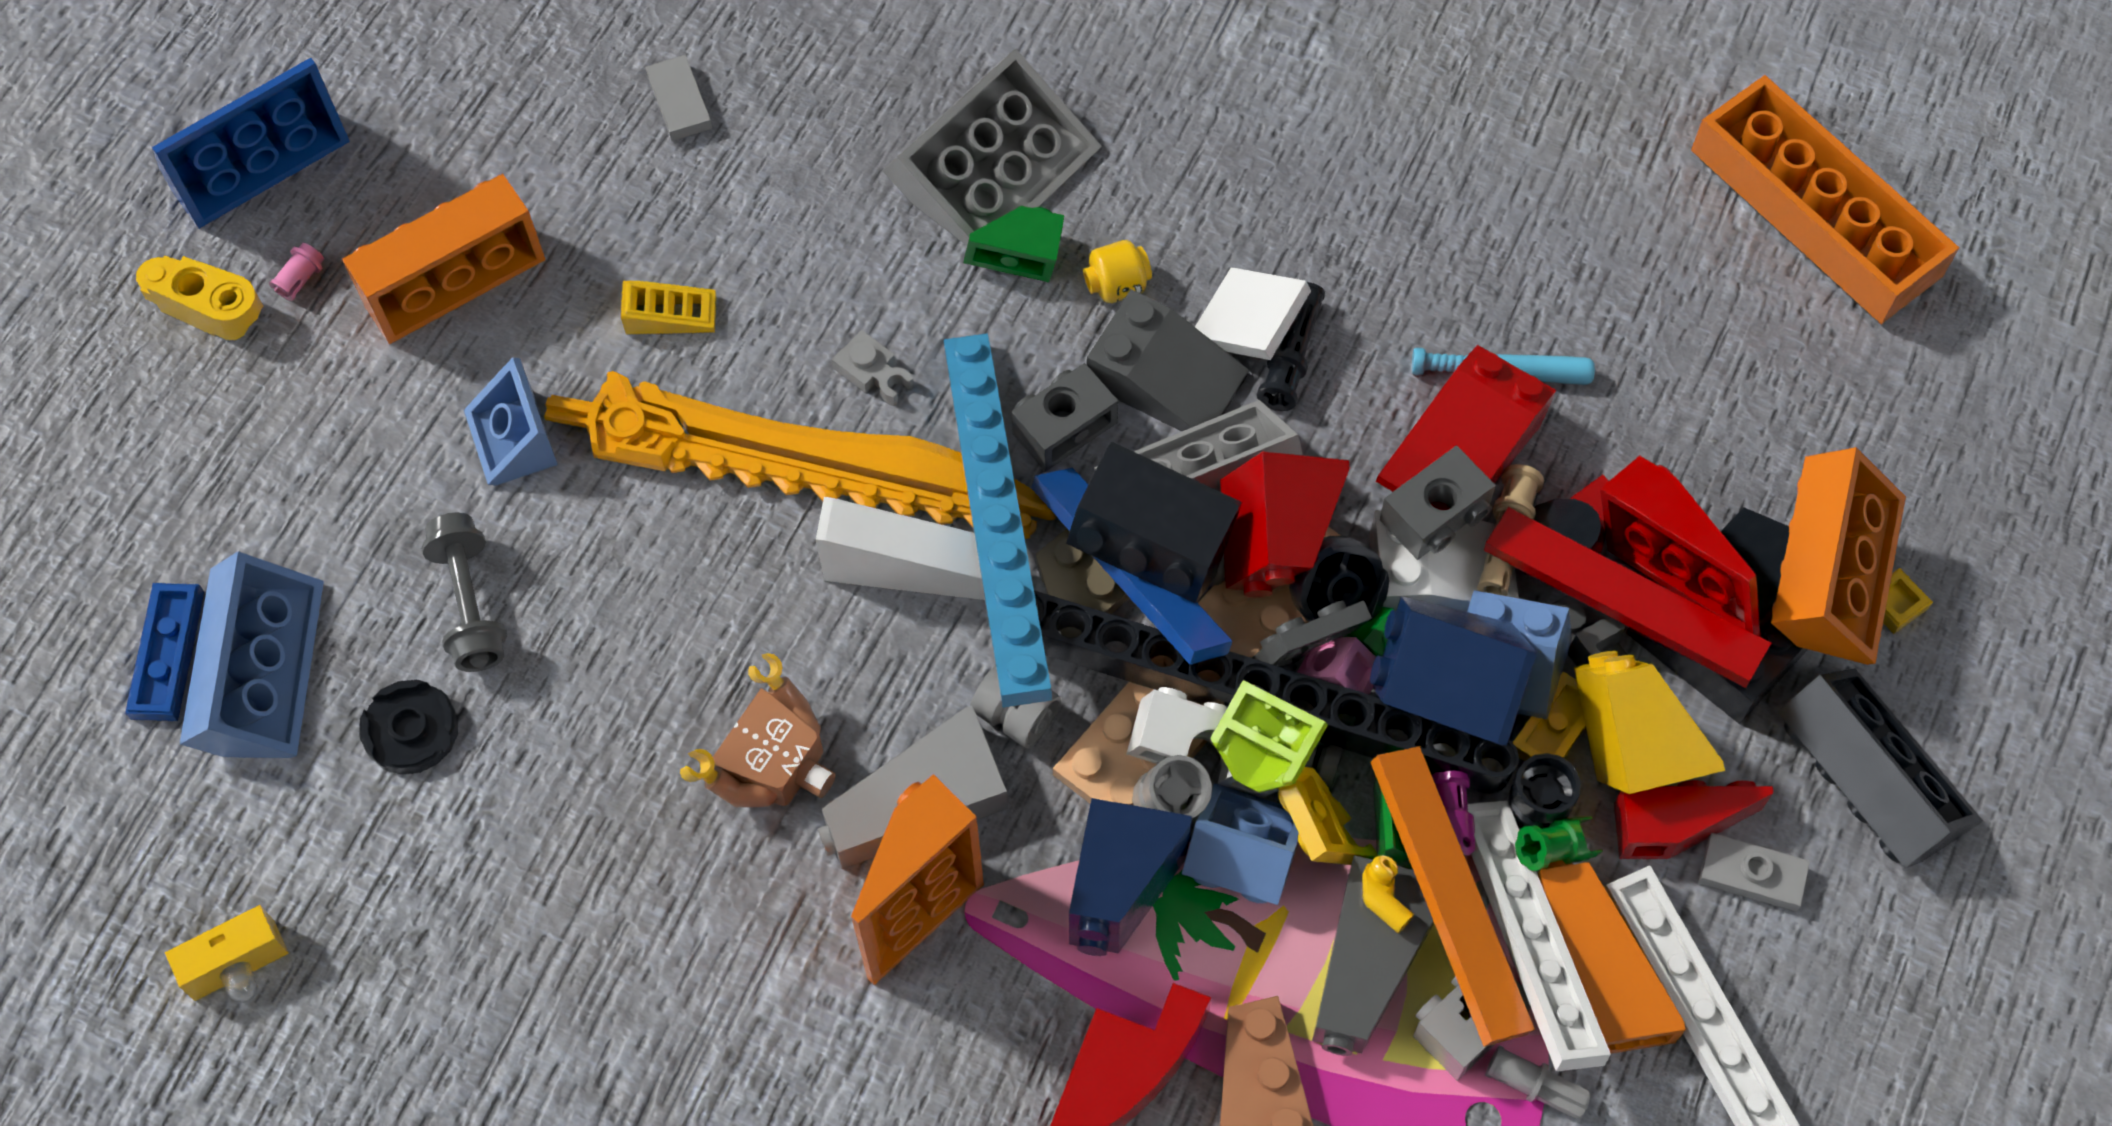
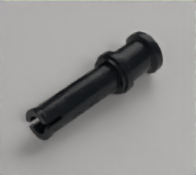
(1288, 361)

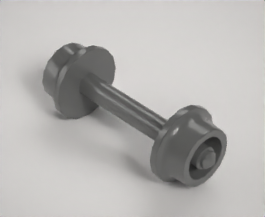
(453, 541)

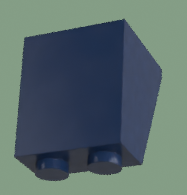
(1453, 668)
(1122, 871)

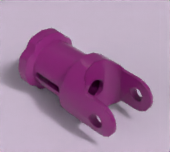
(1452, 790)

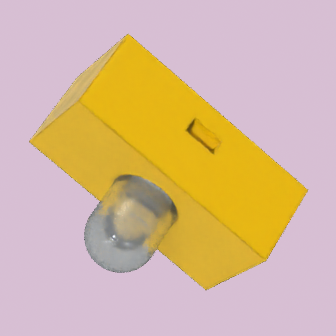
(228, 956)

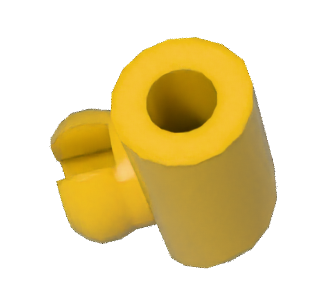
(1378, 893)

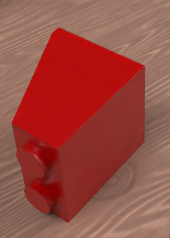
(1280, 518)

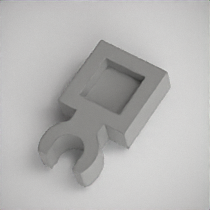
(870, 364)

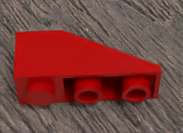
(1675, 818)

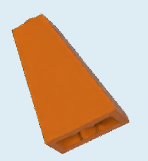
(1613, 969)

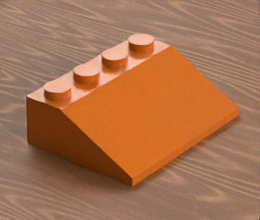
(918, 876)

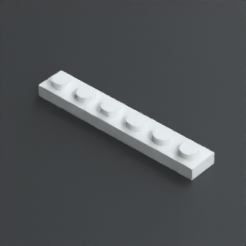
(1535, 943)
(1709, 1019)

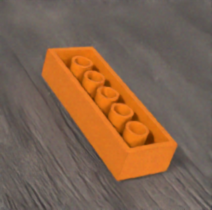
(1824, 199)

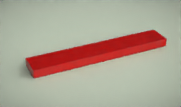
(1627, 597)

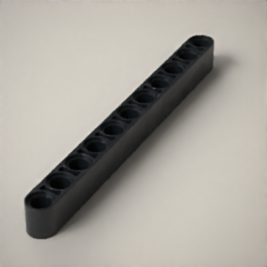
(1327, 698)

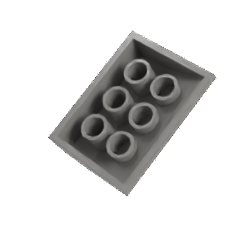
(993, 151)

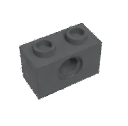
(1054, 438)
(1448, 480)

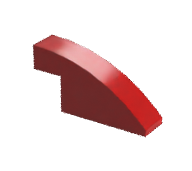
(1128, 1063)

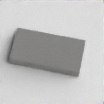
(678, 97)

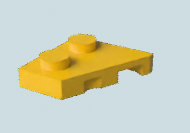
(1321, 821)

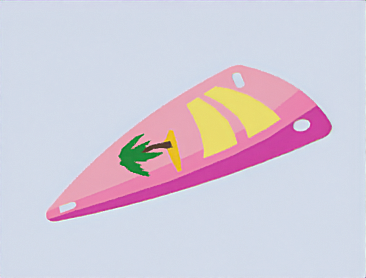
(1255, 952)

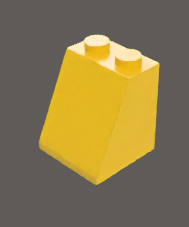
(1639, 726)

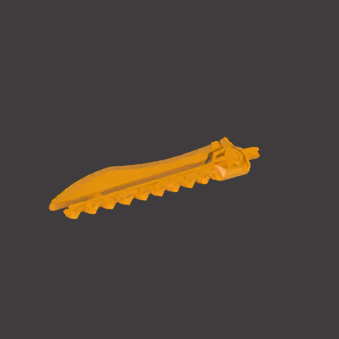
(903, 471)

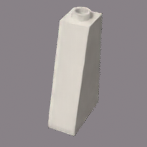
(896, 551)

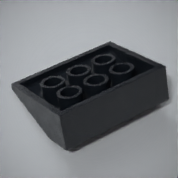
(1763, 547)

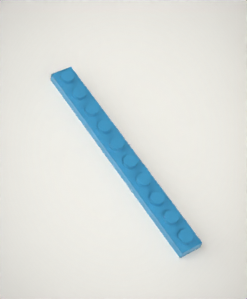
(997, 523)

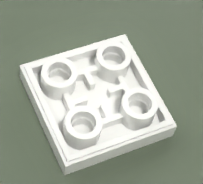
(1252, 312)

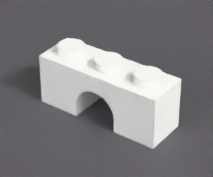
(1169, 724)

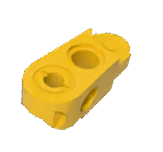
(200, 295)

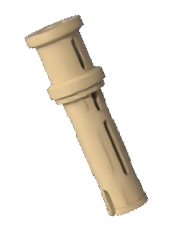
(1518, 493)

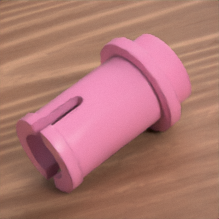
(297, 271)

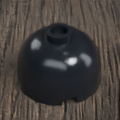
(1341, 572)

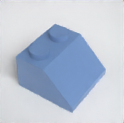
(1546, 630)
(1242, 845)

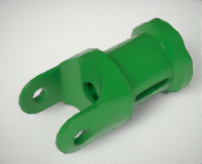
(1558, 842)

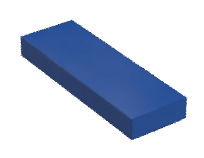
(165, 652)

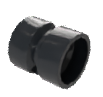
(1543, 791)

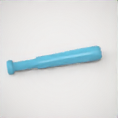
(1545, 368)

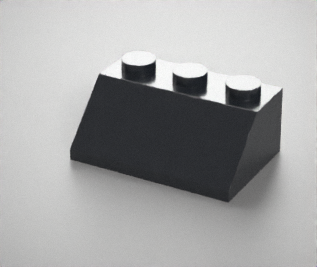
(1154, 523)

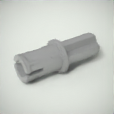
(1538, 1083)

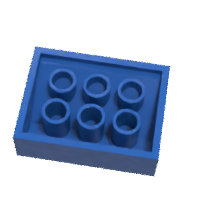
(251, 144)

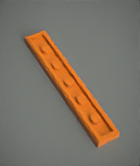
(1452, 896)

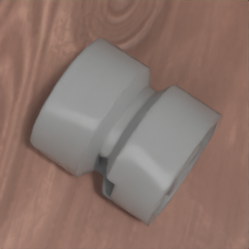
(1023, 724)
(1174, 786)

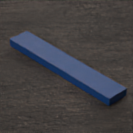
(1178, 619)

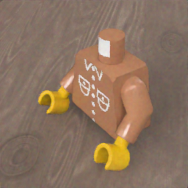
(768, 749)

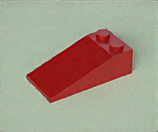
(1482, 409)
(1674, 542)

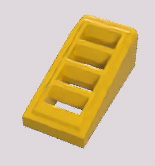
(654, 294)

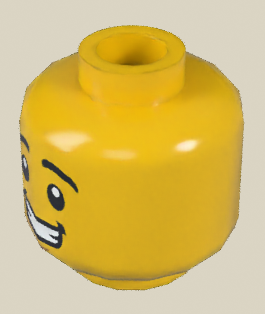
(1117, 270)

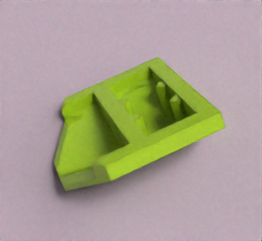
(1265, 739)

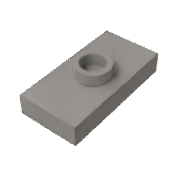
(1754, 872)

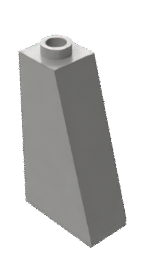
(952, 752)

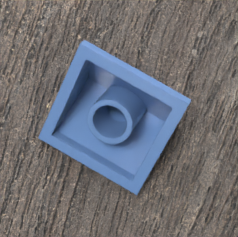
(509, 427)

